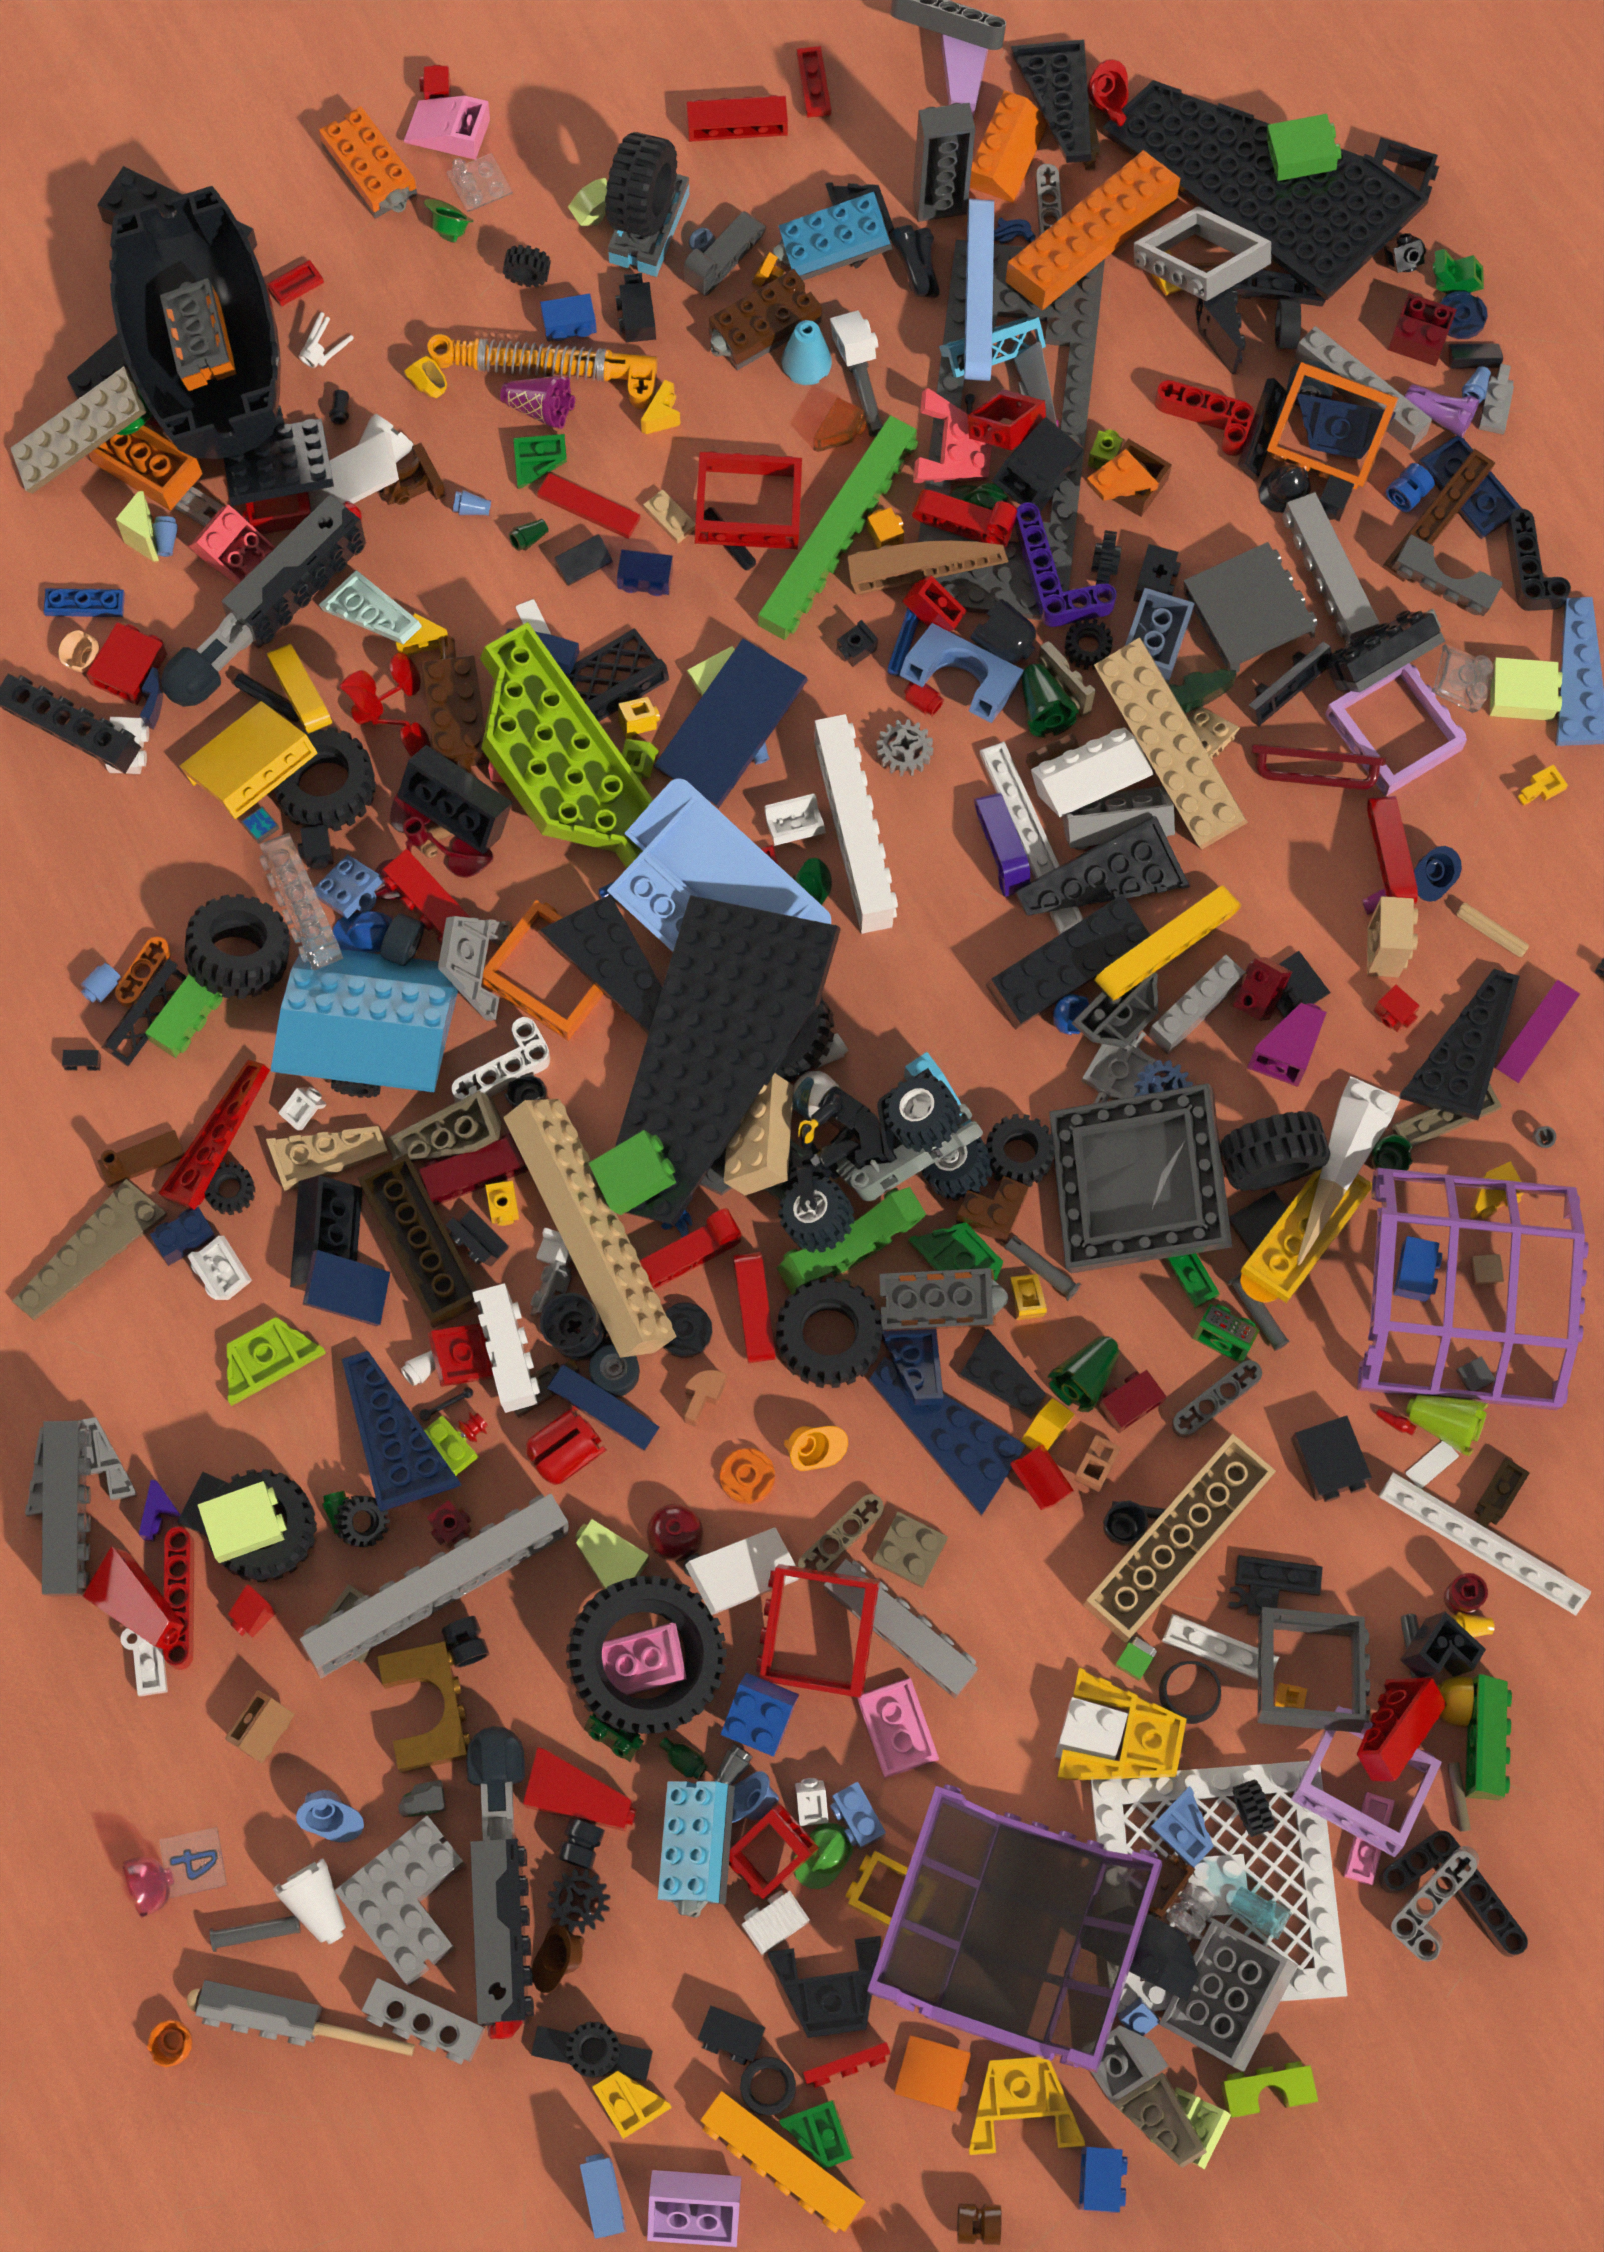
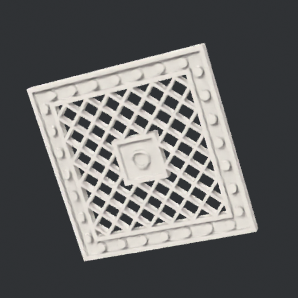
(1226, 1873)

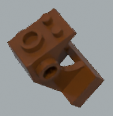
(425, 479)

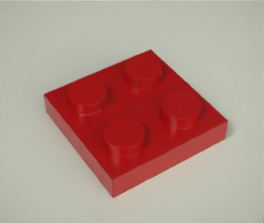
(460, 1354)

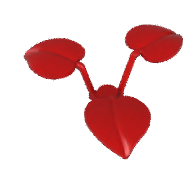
(367, 706)

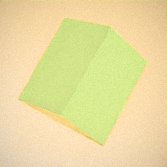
(136, 527)

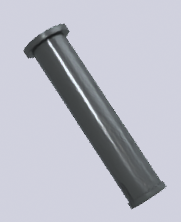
(867, 397)
(1042, 1267)
(1261, 1316)
(254, 1932)

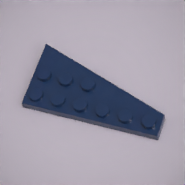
(957, 1439)
(396, 1448)

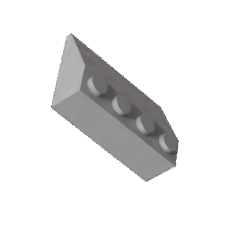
(1232, 1996)

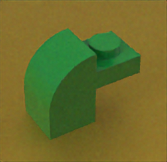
(1457, 275)

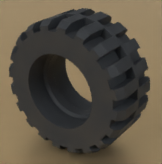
(641, 184)
(348, 800)
(230, 973)
(809, 1044)
(1274, 1151)
(835, 1297)
(298, 1536)

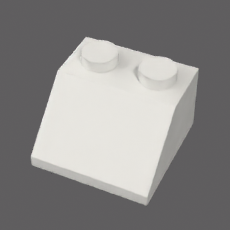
(1091, 1730)

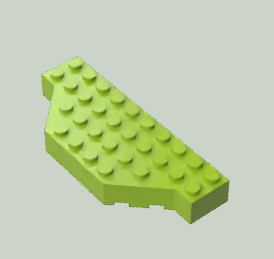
(556, 750)

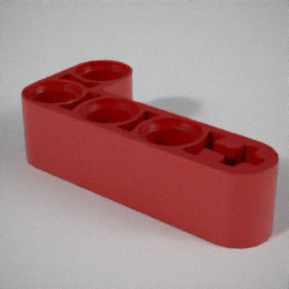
(1203, 412)
(966, 518)
(693, 1249)
(754, 1307)

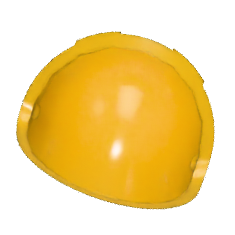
(1459, 1697)

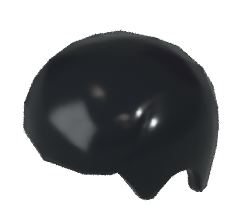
(525, 1088)
(1125, 1523)

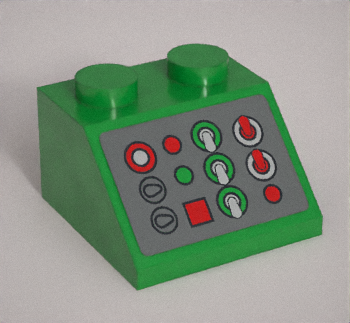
(1226, 1333)

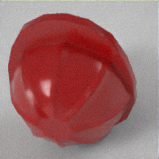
(1109, 89)

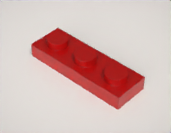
(813, 81)
(848, 2065)

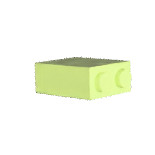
(1525, 689)
(242, 1521)

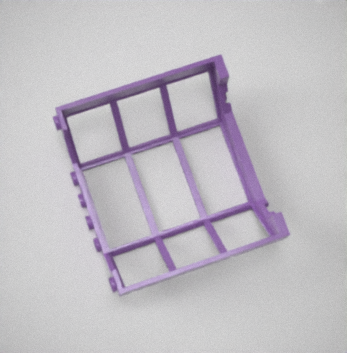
(1380, 1324)

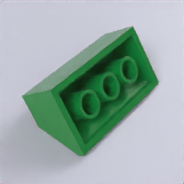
(1487, 1740)

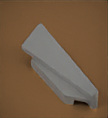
(1034, 377)

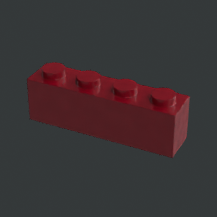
(472, 1170)

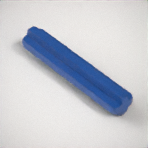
(903, 643)

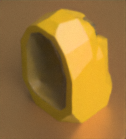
(427, 377)

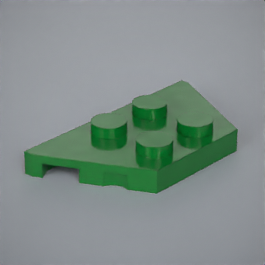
(956, 1250)

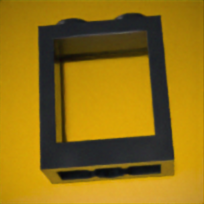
(1409, 157)

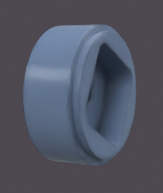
(701, 239)

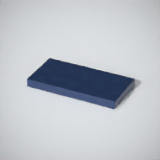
(1489, 504)

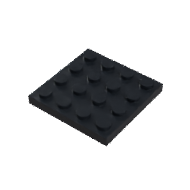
(283, 465)

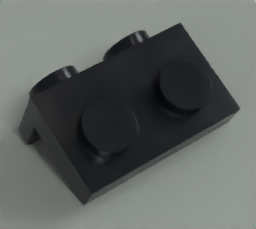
(479, 1237)

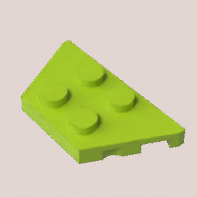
(266, 1357)

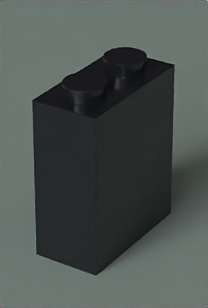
(1331, 1459)

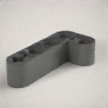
(709, 268)

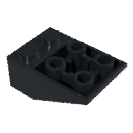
(1220, 327)
(1038, 465)

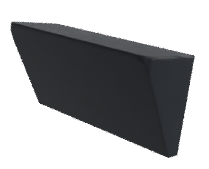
(1475, 355)
(583, 560)

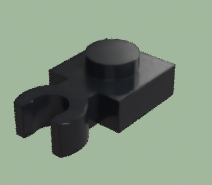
(1255, 1599)

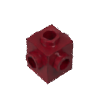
(446, 1516)

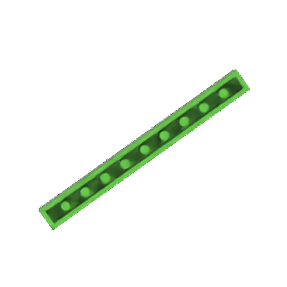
(837, 528)

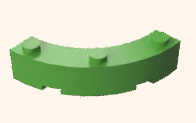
(868, 1236)

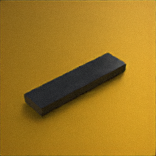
(1262, 428)
(552, 2043)

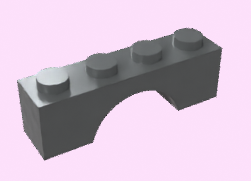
(1418, 563)

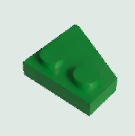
(538, 456)
(820, 2133)

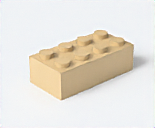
(761, 1146)

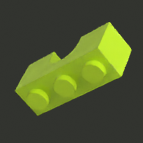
(1294, 2084)

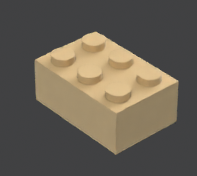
(1391, 936)

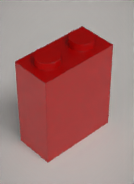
(126, 662)

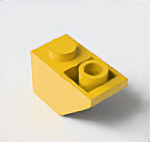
(1489, 1200)

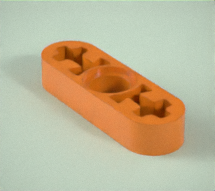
(125, 983)

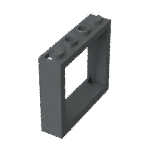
(1312, 1623)

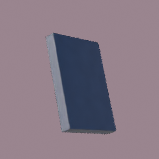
(346, 1288)

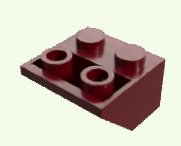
(1422, 329)

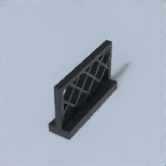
(638, 684)

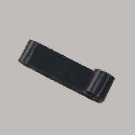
(1531, 560)

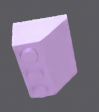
(694, 2208)

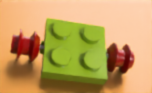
(453, 1444)

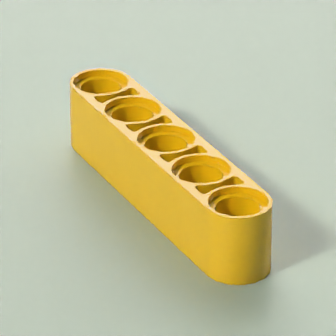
(299, 688)

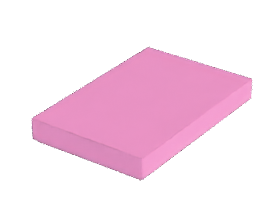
(644, 1660)
(897, 1728)

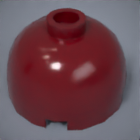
(675, 1532)

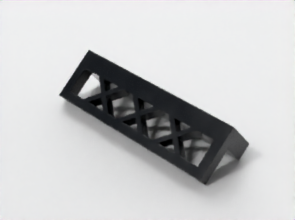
(137, 1008)

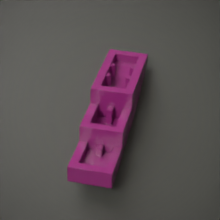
(1538, 1031)

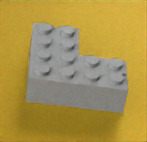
(389, 1894)

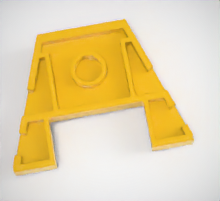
(1019, 2091)

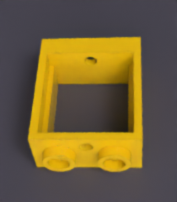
(856, 1889)

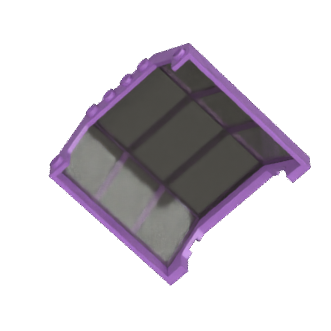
(1015, 1931)

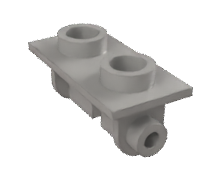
(553, 1280)

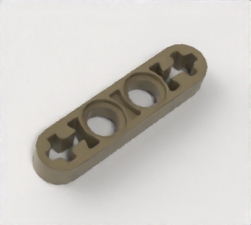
(843, 1539)

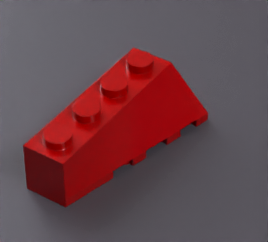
(1399, 1726)

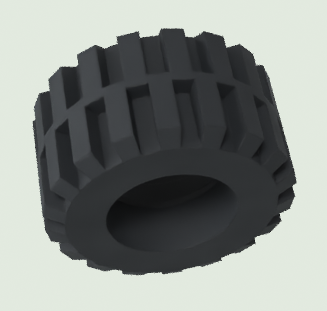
(1027, 1131)

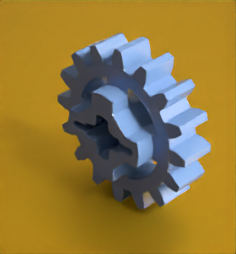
(1153, 1084)

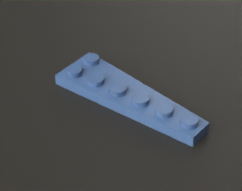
(1582, 681)

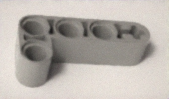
(1439, 1897)

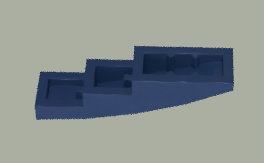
(603, 1407)

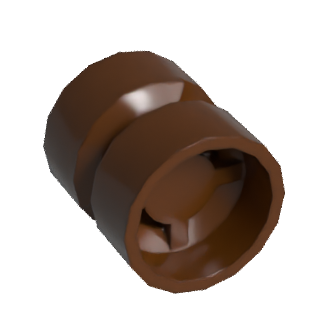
(990, 2224)

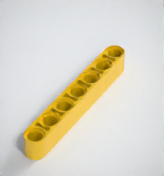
(1167, 942)

